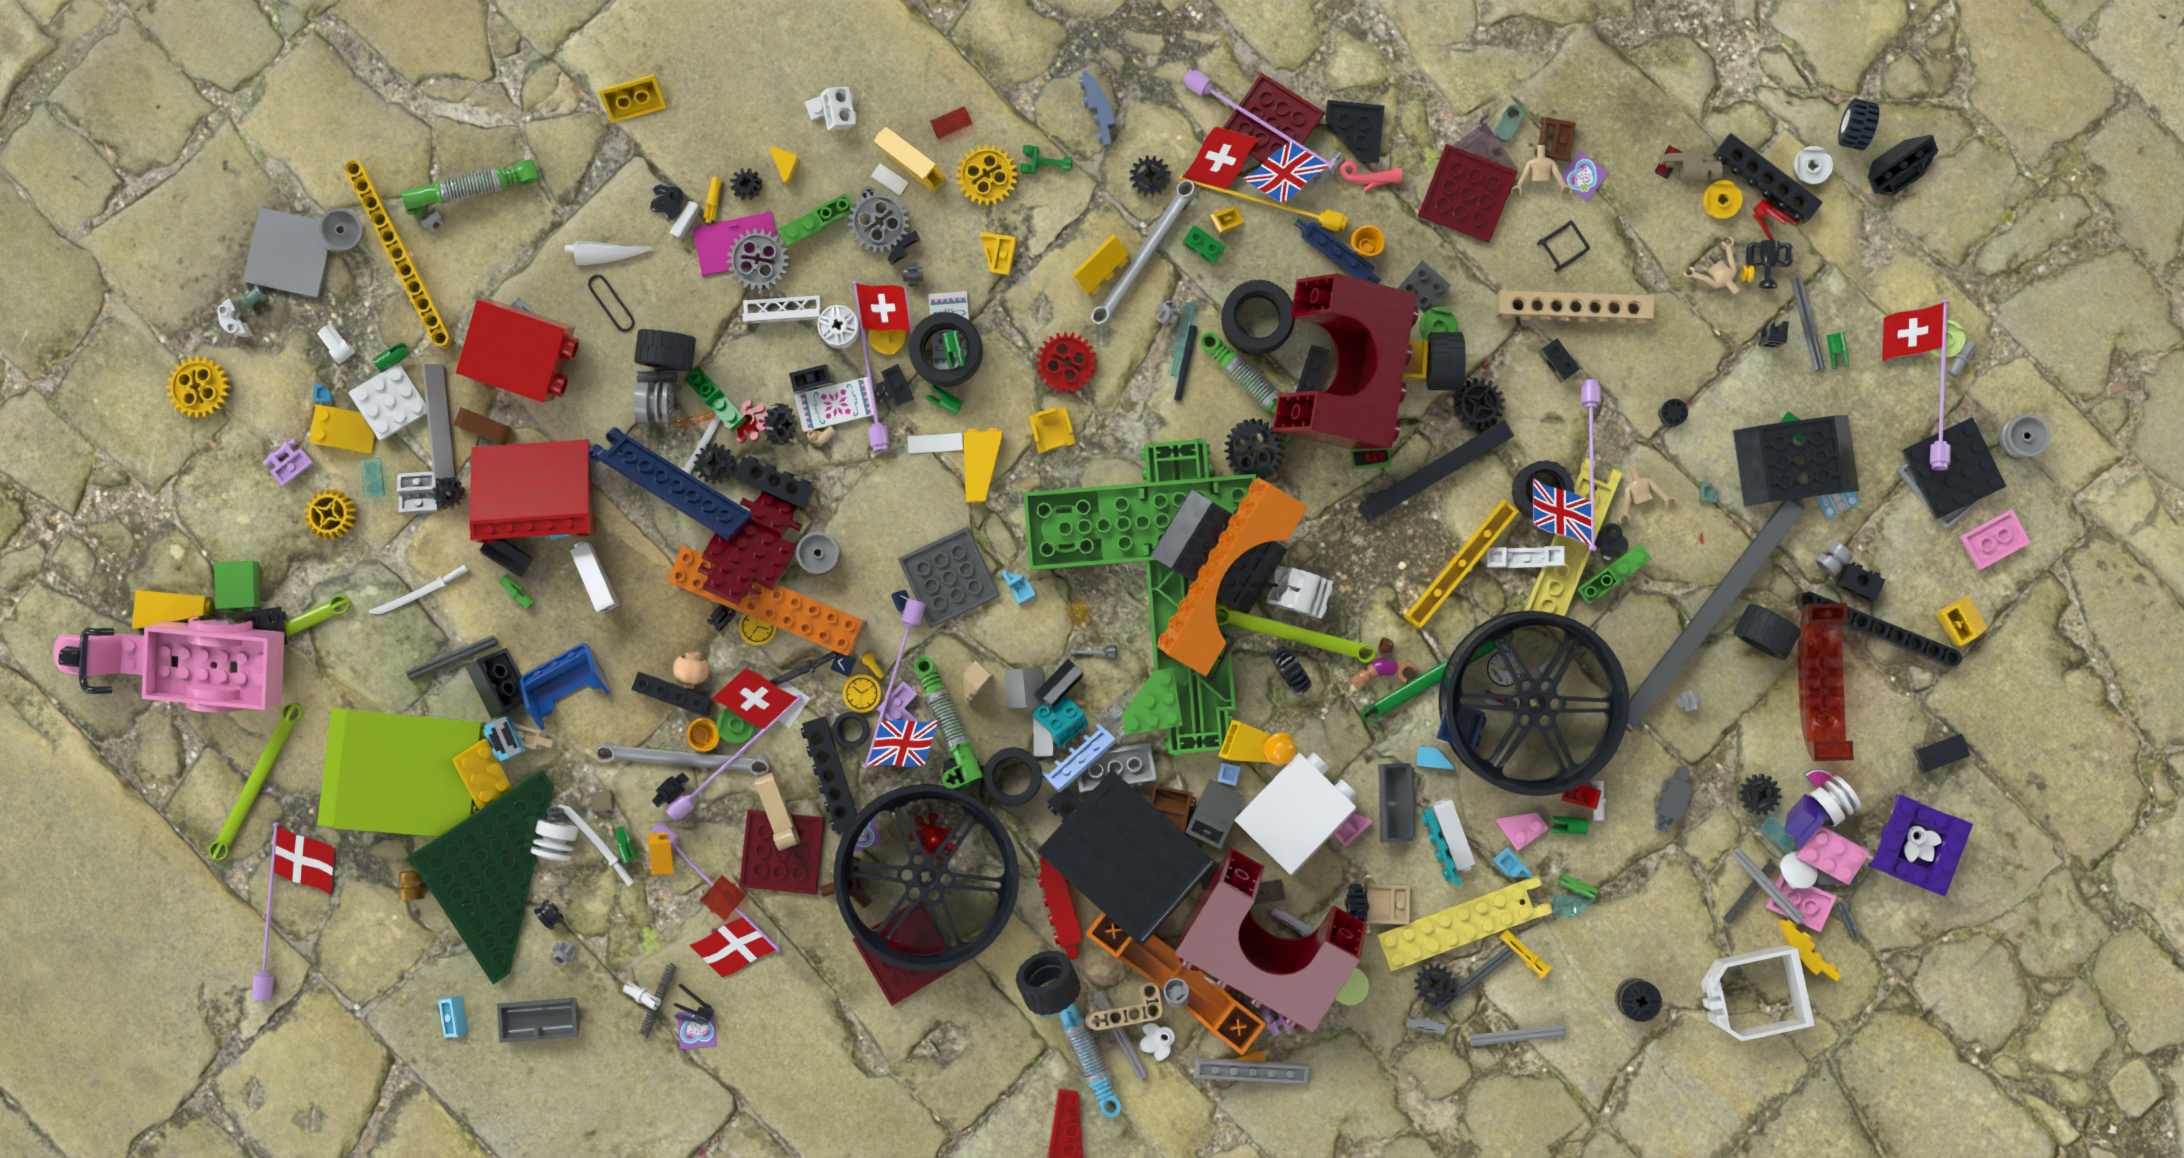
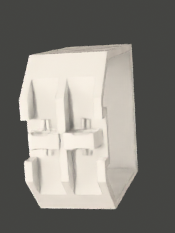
(1797, 987)

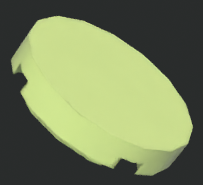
(1954, 340)
(1354, 989)

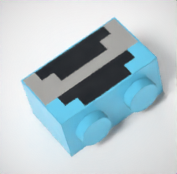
(504, 738)

